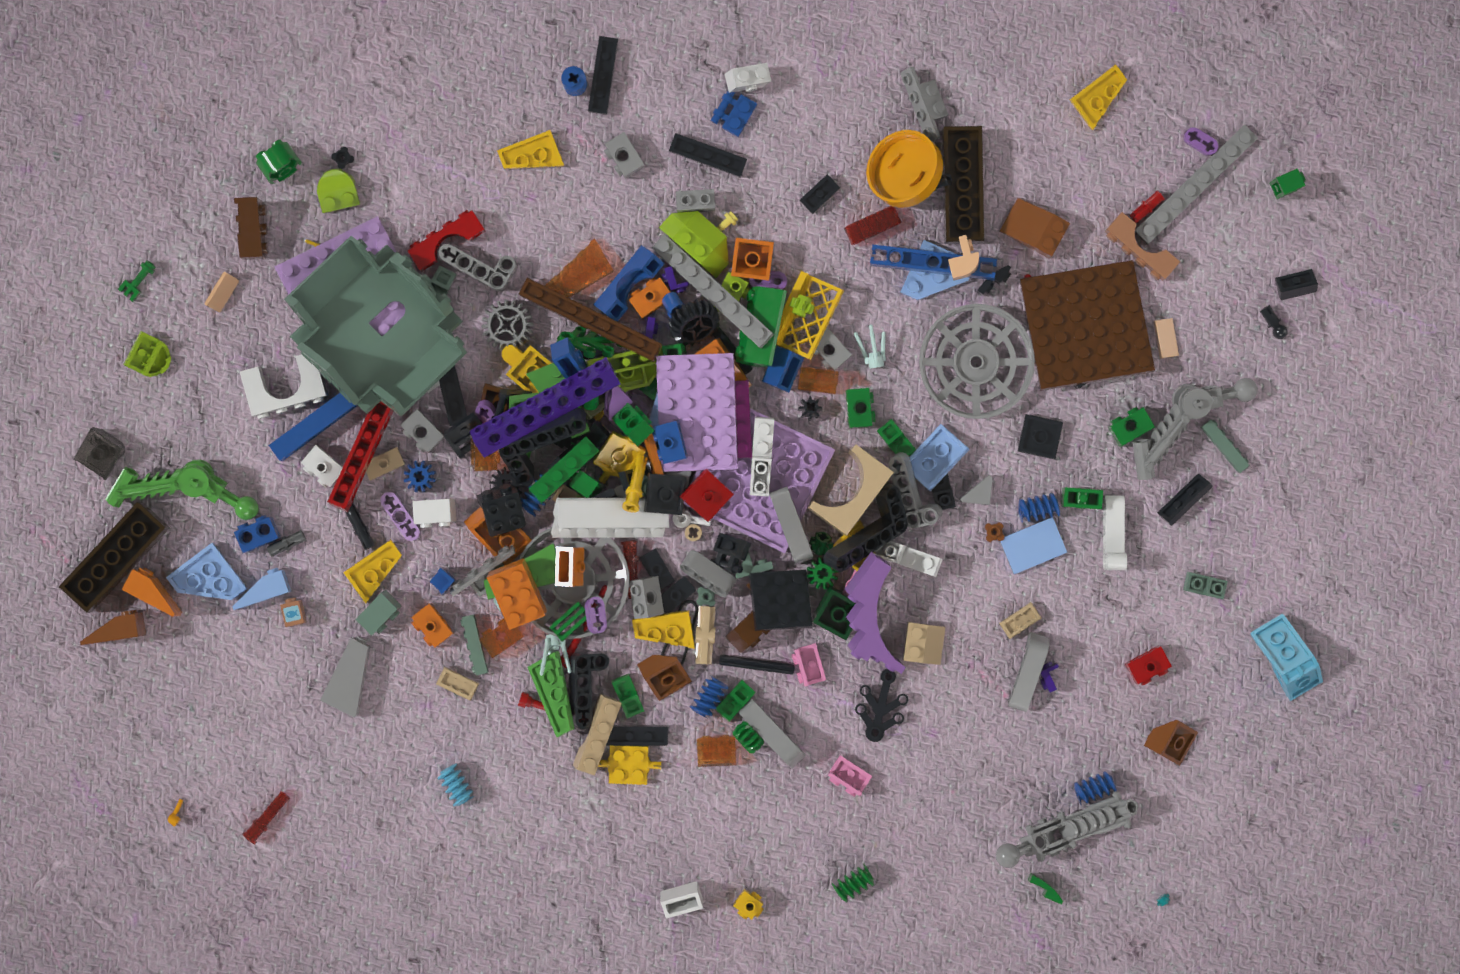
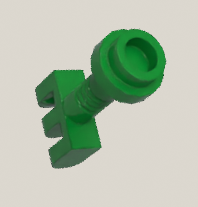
(147, 267)

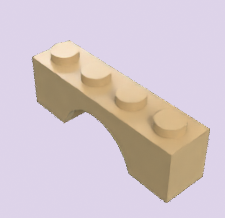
(591, 751)

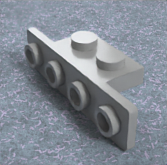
(925, 101)
(476, 577)

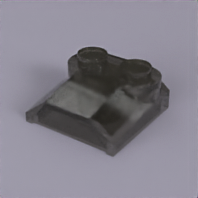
(100, 452)

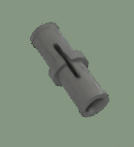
(286, 543)

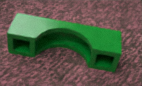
(563, 470)

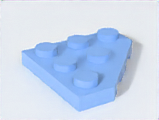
(922, 284)
(207, 576)

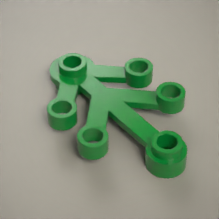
(579, 337)

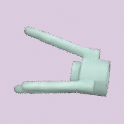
(874, 359)
(553, 644)

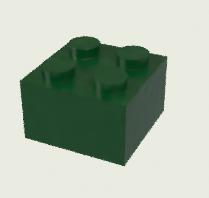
(833, 611)

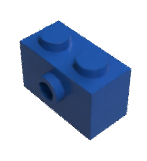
(567, 358)
(783, 369)
(670, 442)

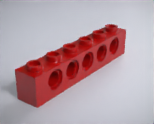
(360, 457)

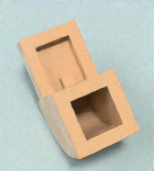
(964, 265)

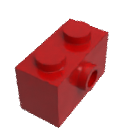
(1148, 665)

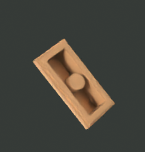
(221, 292)
(1166, 338)

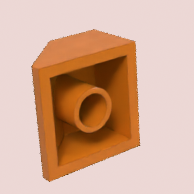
(752, 259)

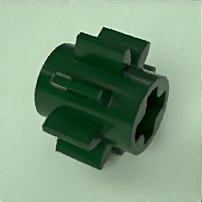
(821, 543)

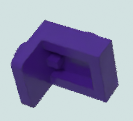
(669, 278)
(652, 327)
(1046, 681)

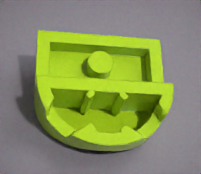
(337, 191)
(148, 356)

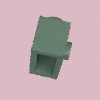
(379, 612)

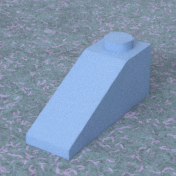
(266, 588)

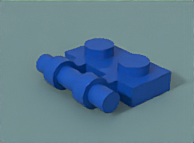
(738, 116)

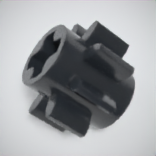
(809, 414)

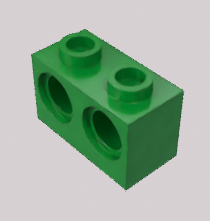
(633, 423)
(585, 484)

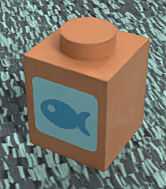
(293, 612)

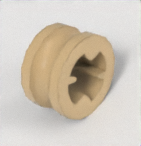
(699, 533)

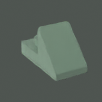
(761, 565)

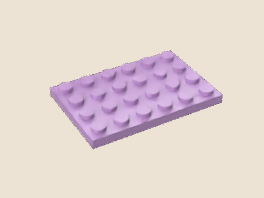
(702, 397)

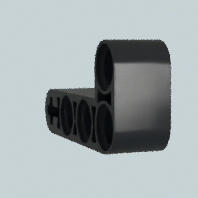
(585, 688)

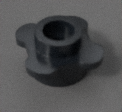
(337, 157)

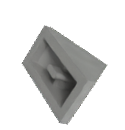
(980, 493)

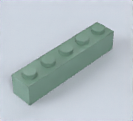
(1225, 445)
(474, 645)

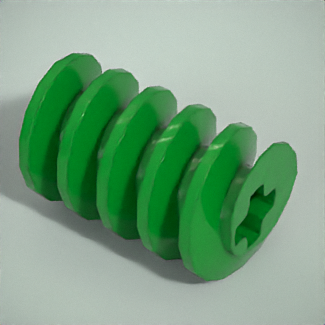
(854, 883)

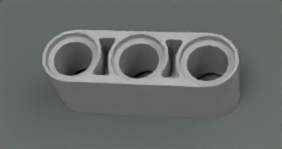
(708, 573)

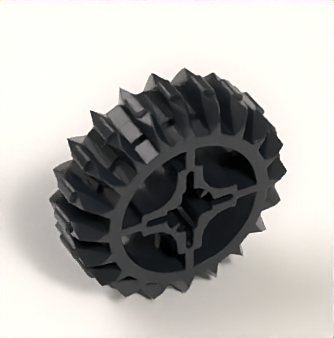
(694, 322)

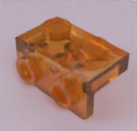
(818, 380)
(716, 751)

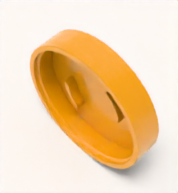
(904, 168)

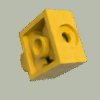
(522, 364)

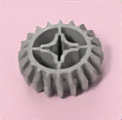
(514, 319)

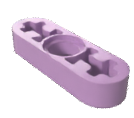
(388, 507)

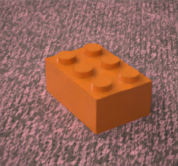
(516, 593)

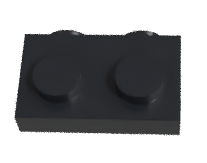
(502, 509)

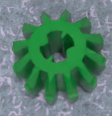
(825, 579)
(748, 737)

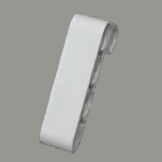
(1114, 533)

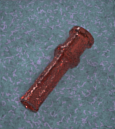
(631, 557)
(260, 824)

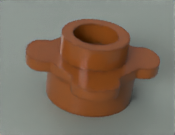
(998, 528)

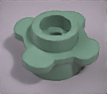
(702, 600)

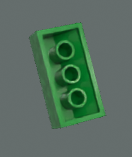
(767, 307)

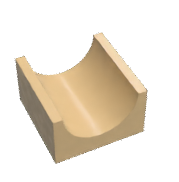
(872, 479)

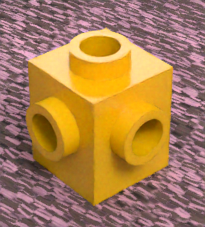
(745, 898)

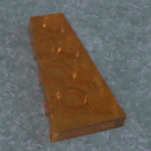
(584, 270)

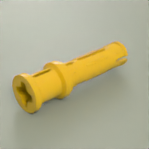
(634, 491)

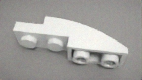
(761, 456)
(910, 558)

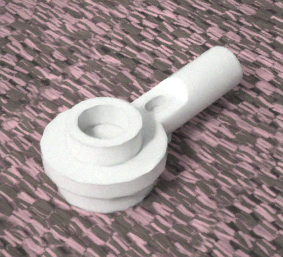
(685, 519)

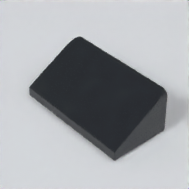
(1296, 284)

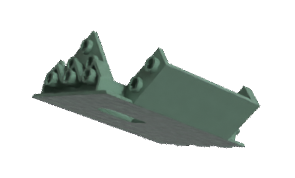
(340, 342)

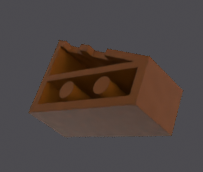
(251, 228)
(744, 634)

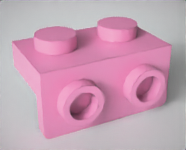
(809, 665)
(849, 775)

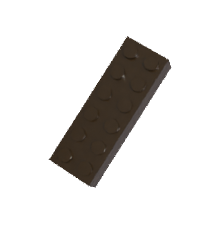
(965, 197)
(114, 557)

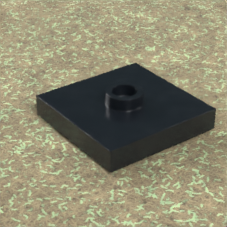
(1040, 436)
(664, 494)

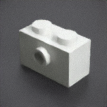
(748, 78)
(323, 466)
(434, 511)
(681, 899)

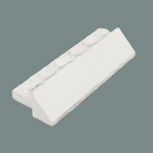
(604, 519)

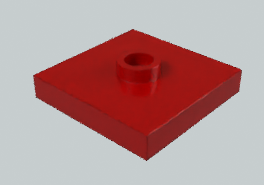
(706, 495)

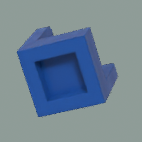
(442, 580)

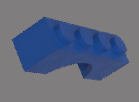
(614, 299)

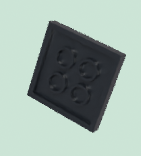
(780, 600)

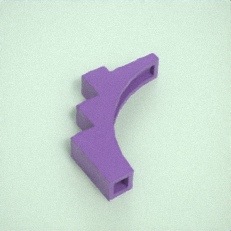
(864, 591)

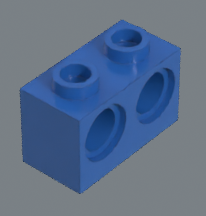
(258, 537)

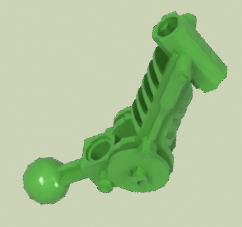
(193, 480)

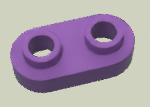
(770, 284)

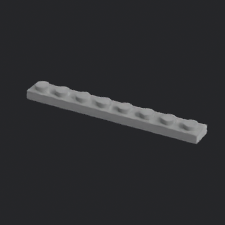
(1196, 184)
(712, 291)

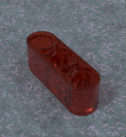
(872, 225)

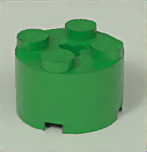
(278, 161)

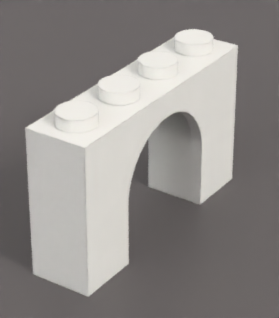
(262, 402)

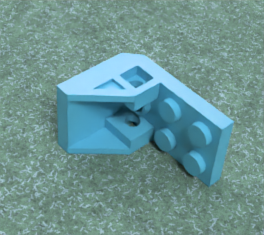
(1289, 656)

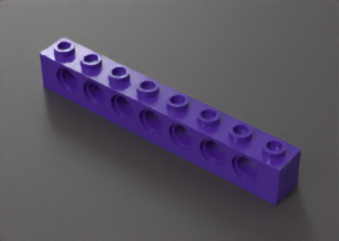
(544, 407)

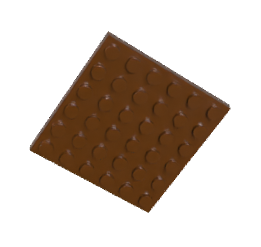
(1087, 325)

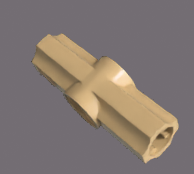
(705, 635)

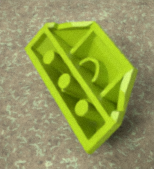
(698, 239)
(631, 369)

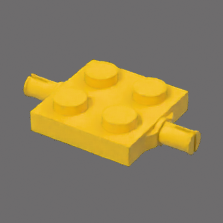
(617, 455)
(629, 765)

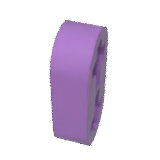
(1203, 137)
(485, 416)
(591, 616)

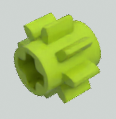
(802, 305)

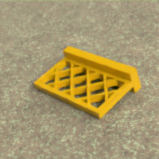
(802, 287)

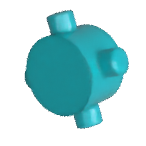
(1163, 900)

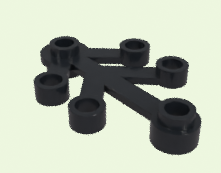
(880, 708)

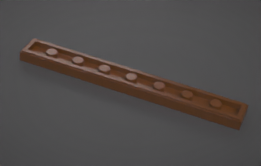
(590, 319)

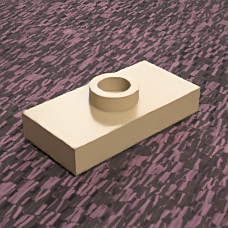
(385, 463)
(1020, 620)
(457, 683)

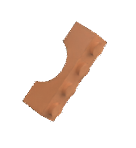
(1123, 231)

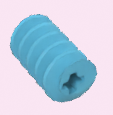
(455, 785)

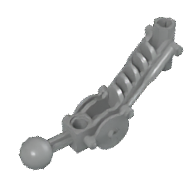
(1188, 403)
(1093, 820)

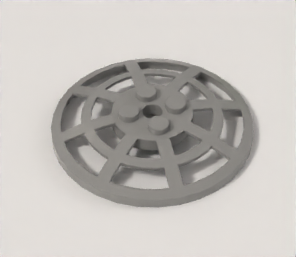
(977, 348)
(580, 594)

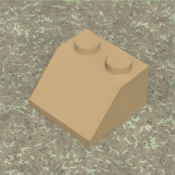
(923, 643)

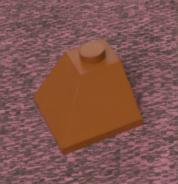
(663, 675)
(1171, 740)

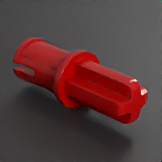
(1146, 206)

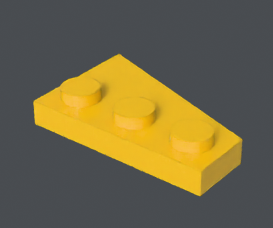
(1097, 96)
(371, 570)

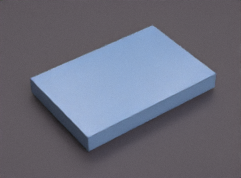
(936, 457)
(1033, 545)

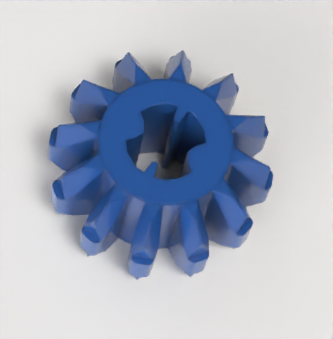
(425, 472)

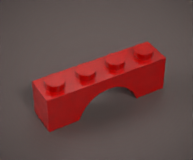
(425, 252)

